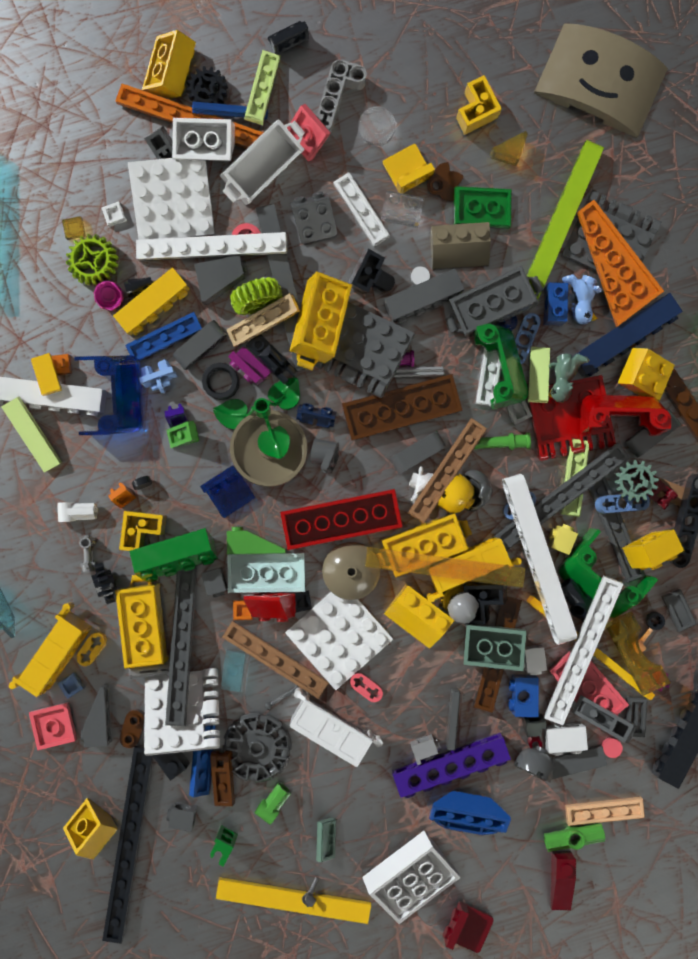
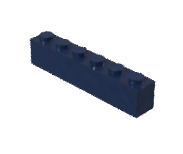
(628, 333)

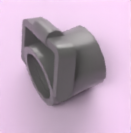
(325, 454)

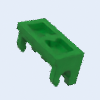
(224, 843)

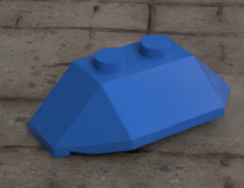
(469, 814)

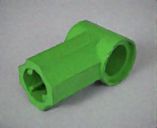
(270, 807)

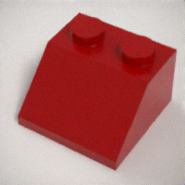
(271, 605)

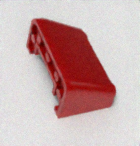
(598, 408)

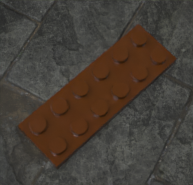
(402, 407)

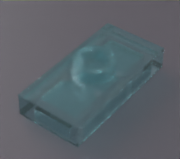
(233, 670)

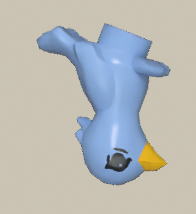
(584, 292)

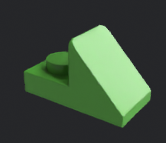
(183, 434)

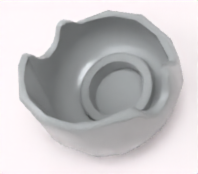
(463, 607)

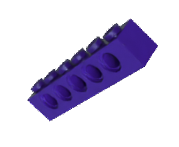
(441, 761)

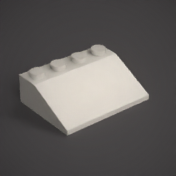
(410, 877)

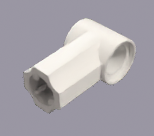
(80, 511)

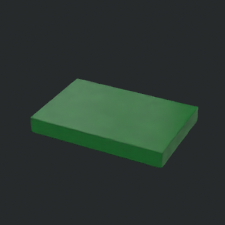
(482, 206)

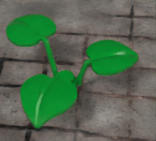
(272, 442)

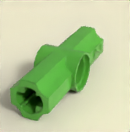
(586, 835)

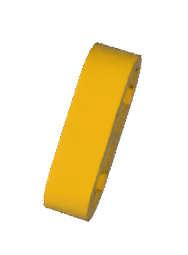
(95, 651)

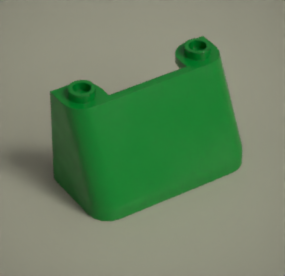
(514, 387)

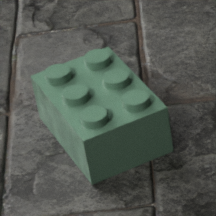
(495, 647)

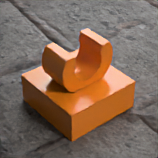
(62, 364)
(121, 496)

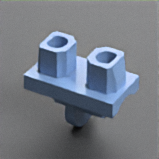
(158, 379)

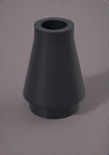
(136, 286)

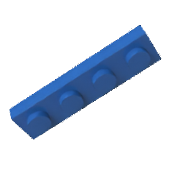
(164, 337)
(201, 770)

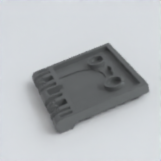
(637, 238)
(369, 347)

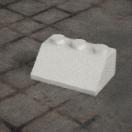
(203, 139)

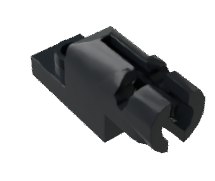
(271, 358)

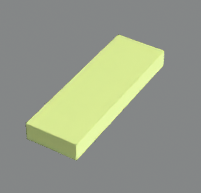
(539, 375)

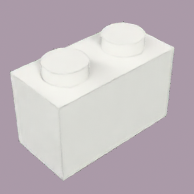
(565, 738)

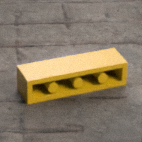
(152, 302)

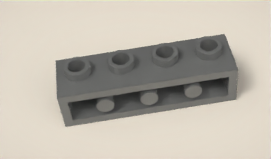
(423, 296)

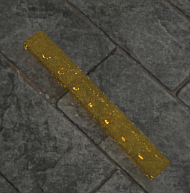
(445, 567)

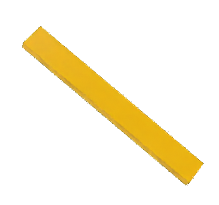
(599, 655)
(291, 900)

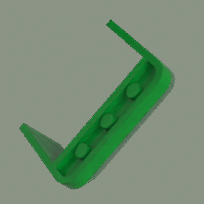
(579, 566)

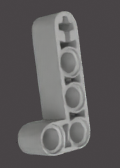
(340, 82)

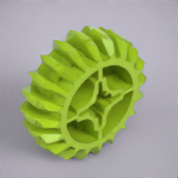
(77, 264)
(255, 295)

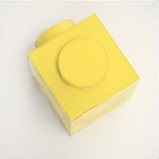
(562, 538)

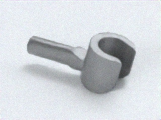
(307, 898)

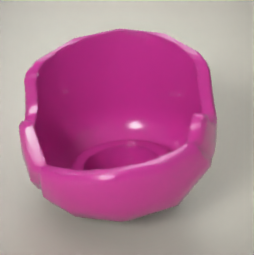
(108, 295)

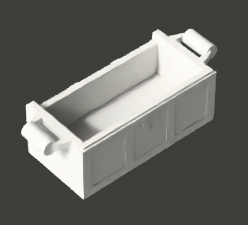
(262, 162)
(331, 730)

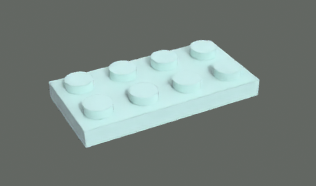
(266, 572)

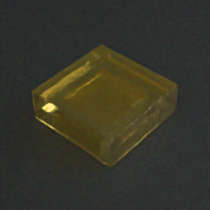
(73, 228)

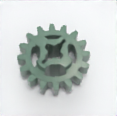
(645, 483)

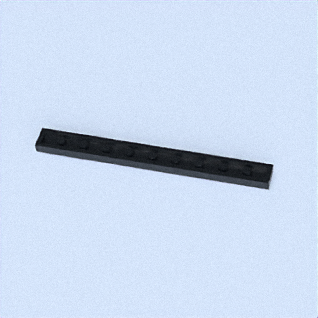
(127, 846)

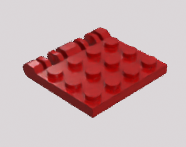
(561, 421)

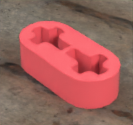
(363, 690)

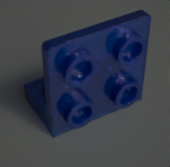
(228, 491)

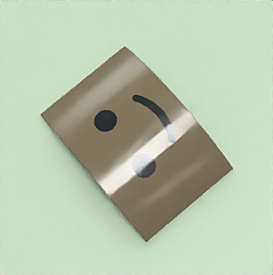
(602, 76)

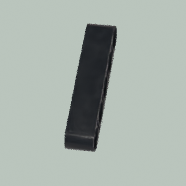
(689, 530)

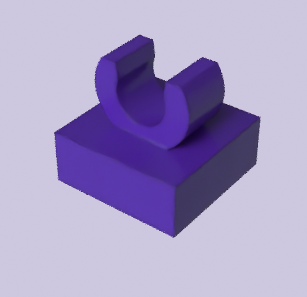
(176, 416)

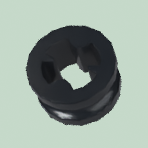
(660, 625)

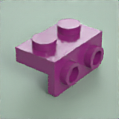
(254, 370)

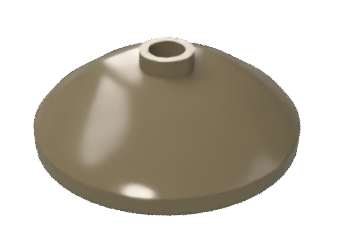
(336, 574)

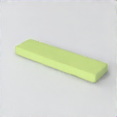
(262, 87)
(31, 434)
(574, 464)

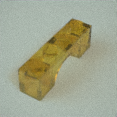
(647, 675)

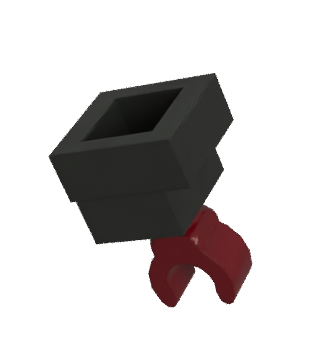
(533, 729)

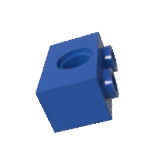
(555, 304)
(530, 705)

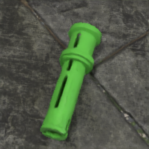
(511, 441)

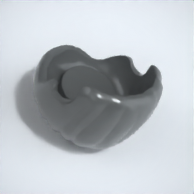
(482, 489)

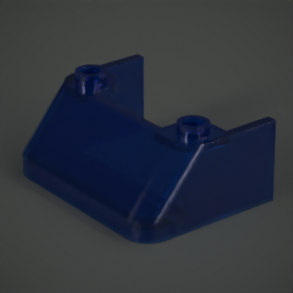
(126, 394)

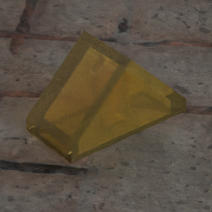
(510, 150)

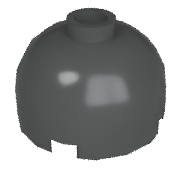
(536, 763)

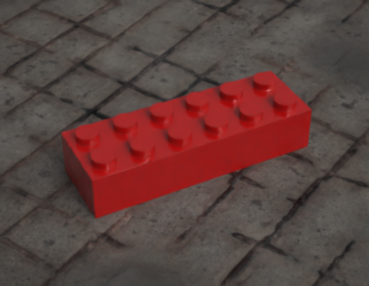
(341, 519)

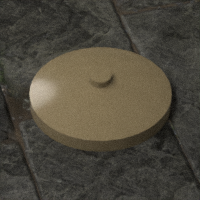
(257, 466)

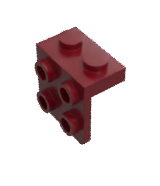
(467, 928)

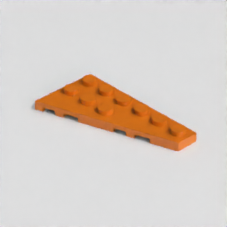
(621, 272)

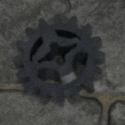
(212, 80)
(104, 583)

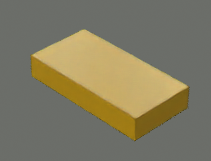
(46, 374)

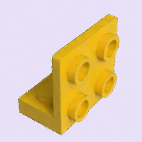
(408, 168)

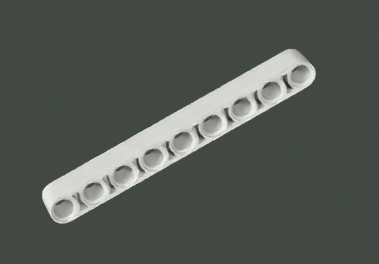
(539, 559)

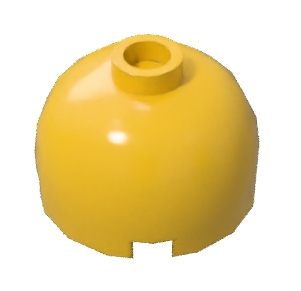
(457, 495)

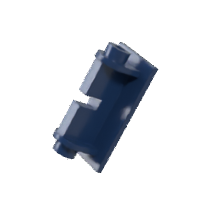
(309, 412)

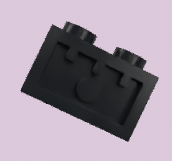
(289, 37)

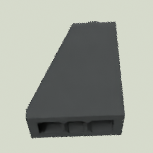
(219, 276)

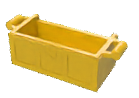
(320, 319)
(437, 538)
(488, 551)
(141, 624)
(53, 653)

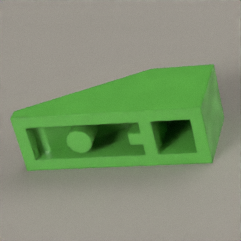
(247, 542)

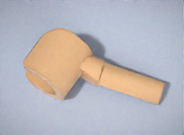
(641, 641)

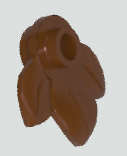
(447, 182)

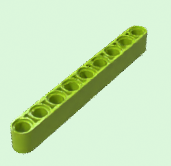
(565, 212)

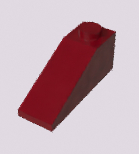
(562, 880)

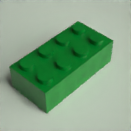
(174, 555)

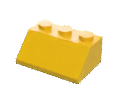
(169, 65)
(418, 616)

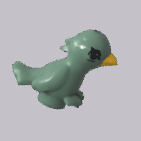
(565, 371)

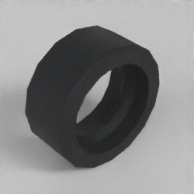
(206, 381)

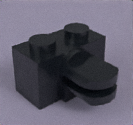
(368, 273)

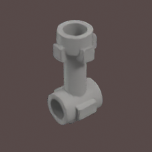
(86, 543)

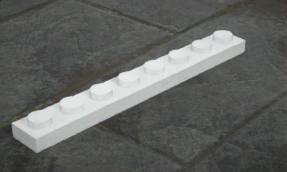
(211, 246)
(583, 650)

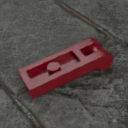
(670, 494)

